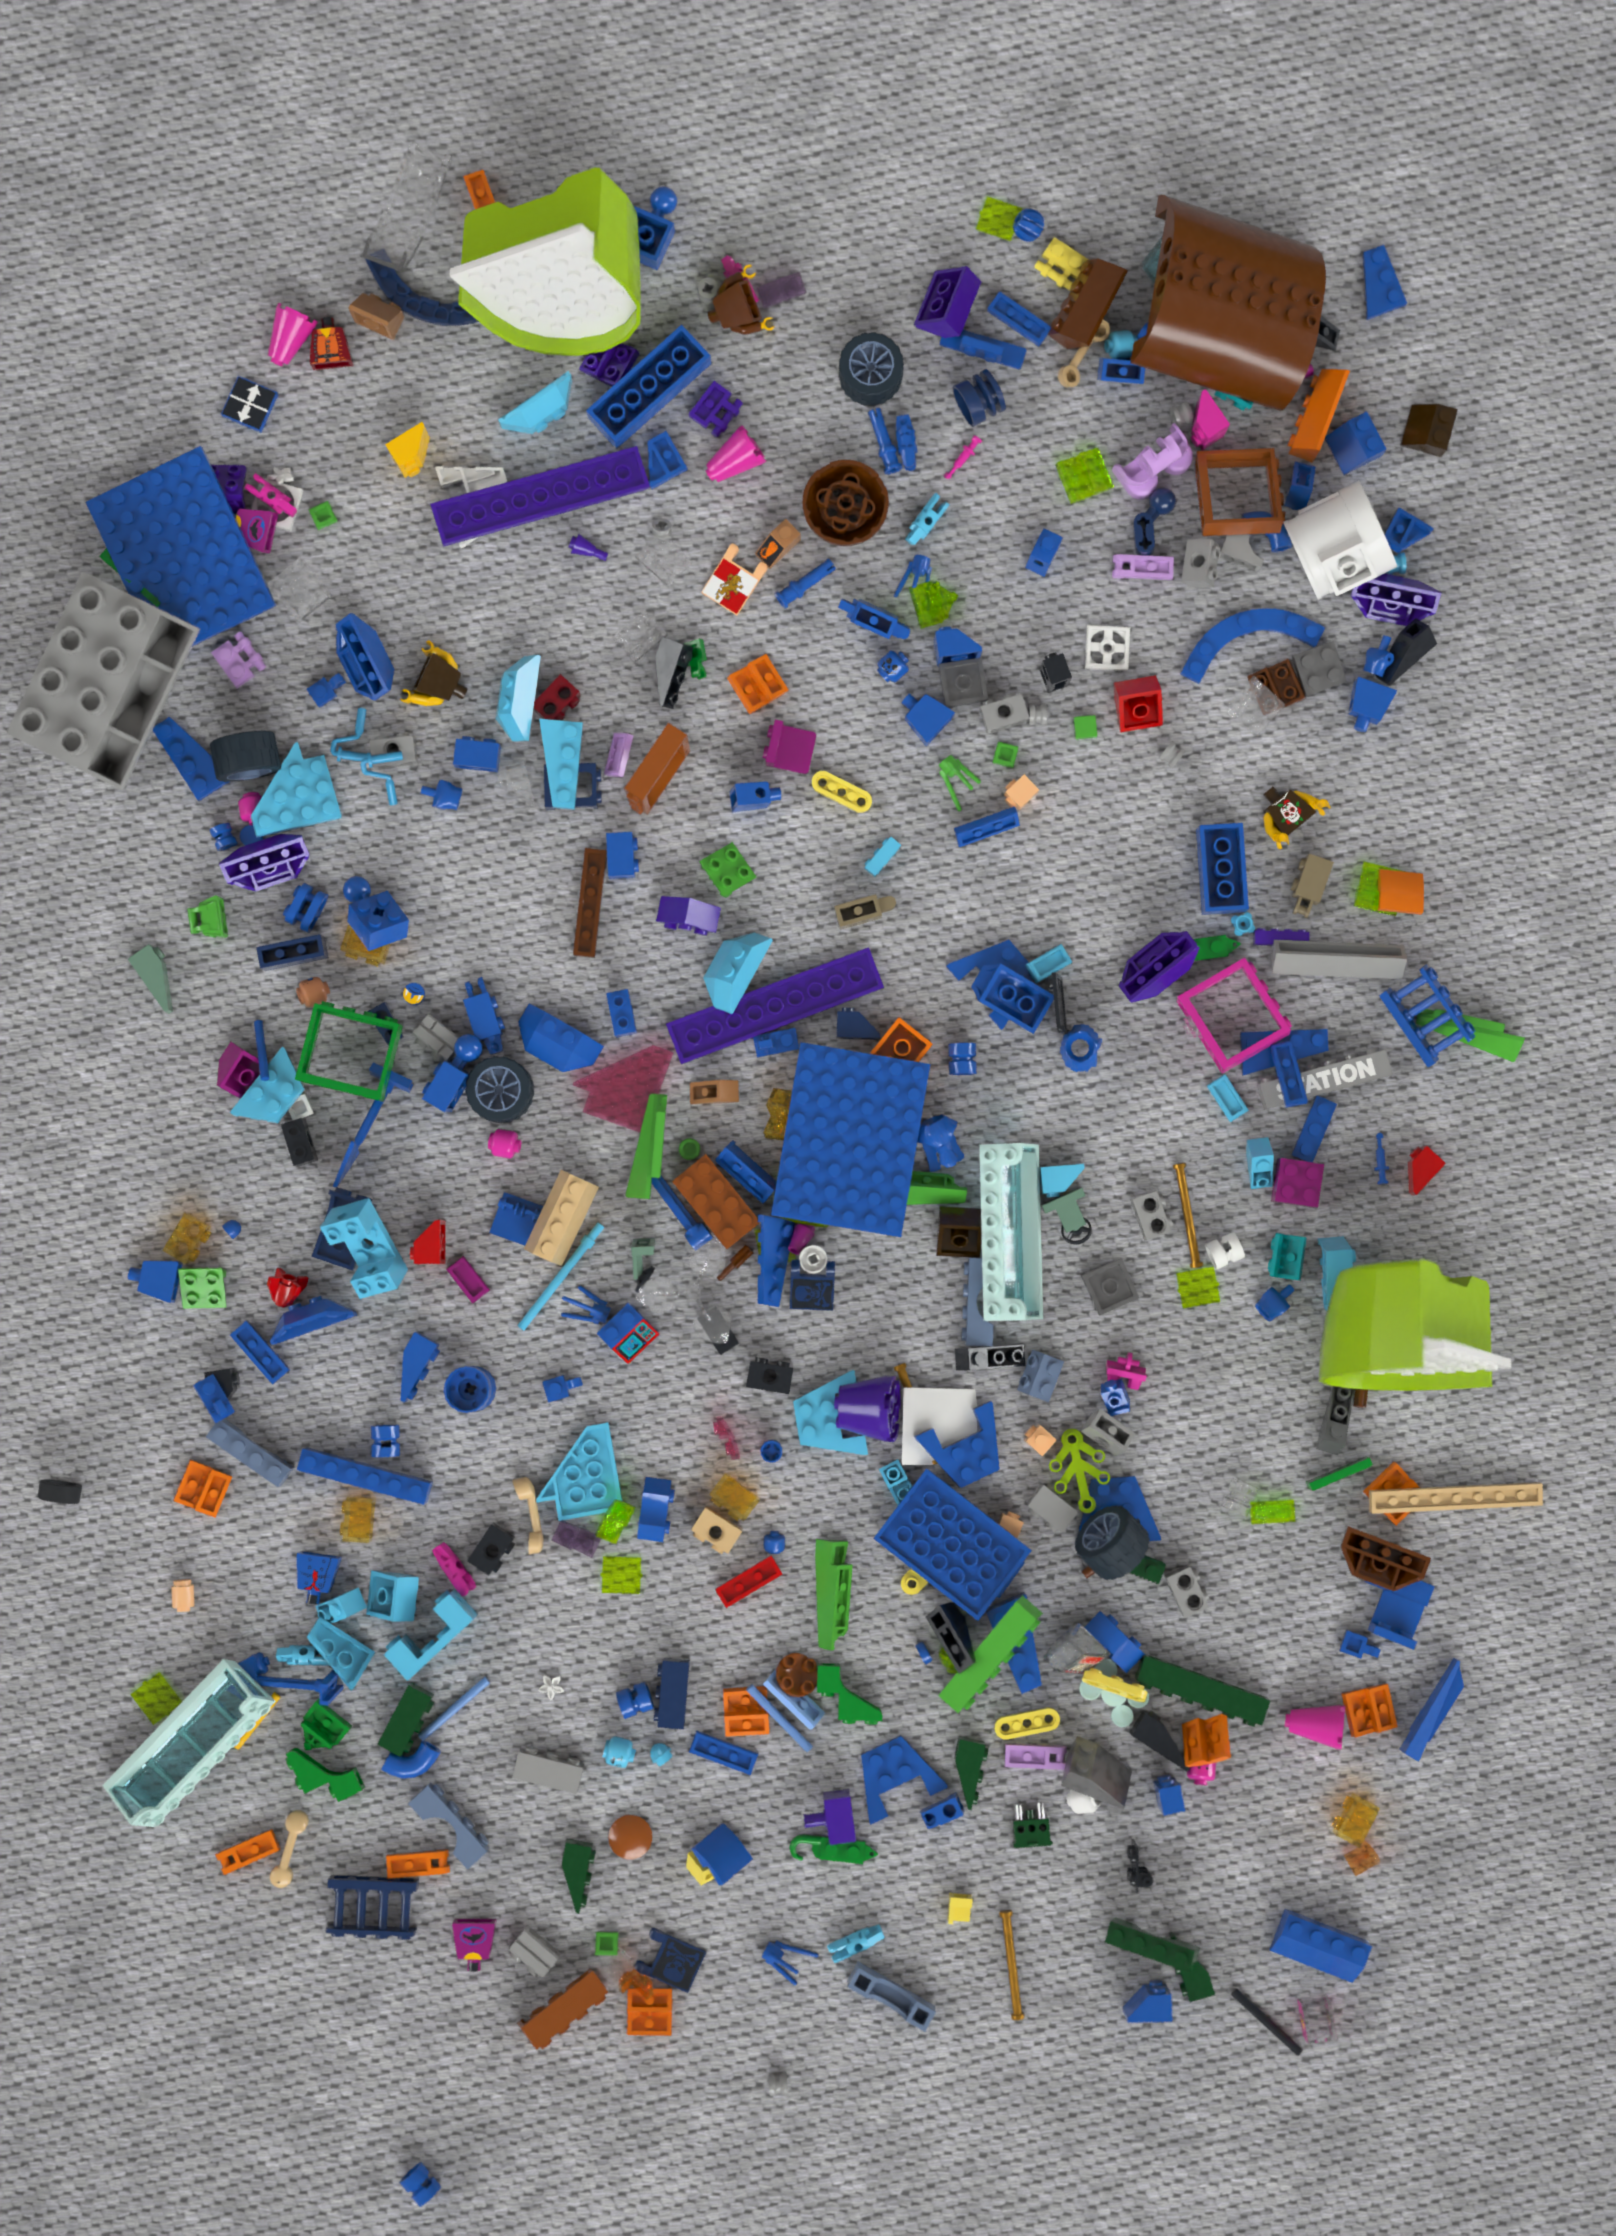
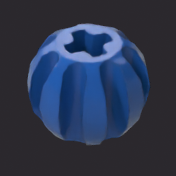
(1028, 224)

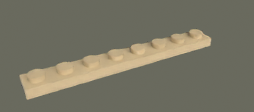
(1455, 1497)

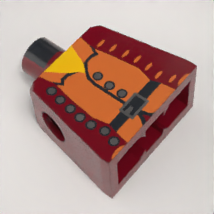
(329, 347)

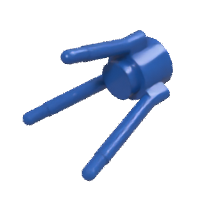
(919, 568)
(599, 1312)
(774, 1954)

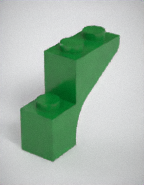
(850, 1706)
(312, 1775)

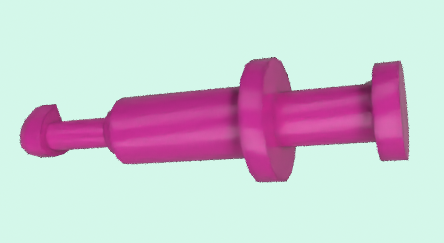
(964, 456)

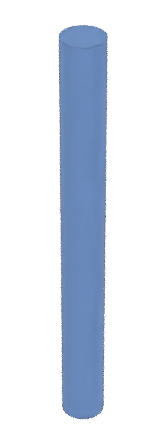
(454, 1708)
(779, 1718)

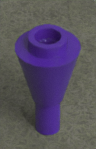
(583, 547)

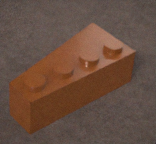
(563, 2009)

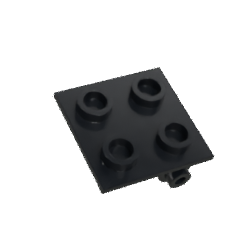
(1137, 1875)

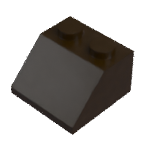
(1429, 428)
(959, 1232)

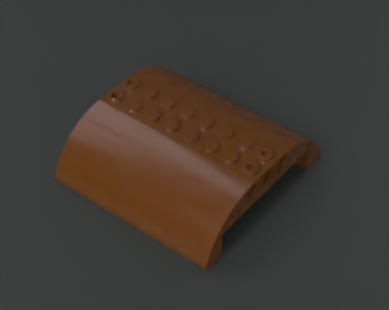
(1232, 306)

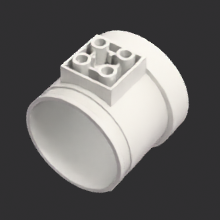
(1340, 542)

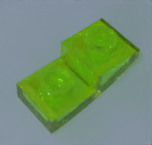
(614, 1521)

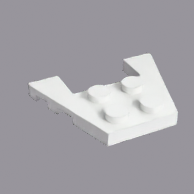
(473, 479)

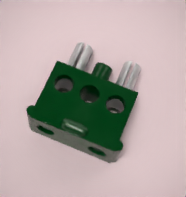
(1035, 1837)

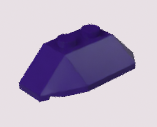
(1396, 599)
(266, 862)
(1158, 965)

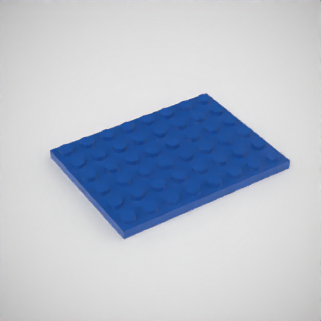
(183, 545)
(850, 1139)

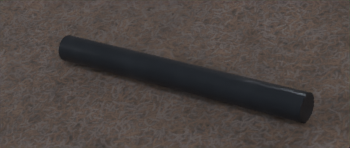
(1267, 2022)

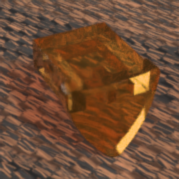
(1362, 1858)

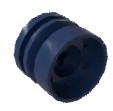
(976, 399)

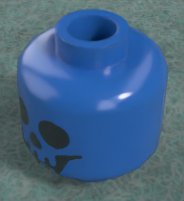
(893, 666)

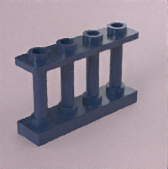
(363, 1884)

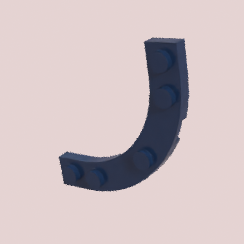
(415, 305)

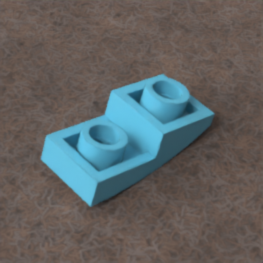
(896, 1480)

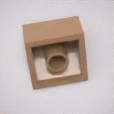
(377, 315)

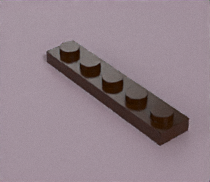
(590, 903)

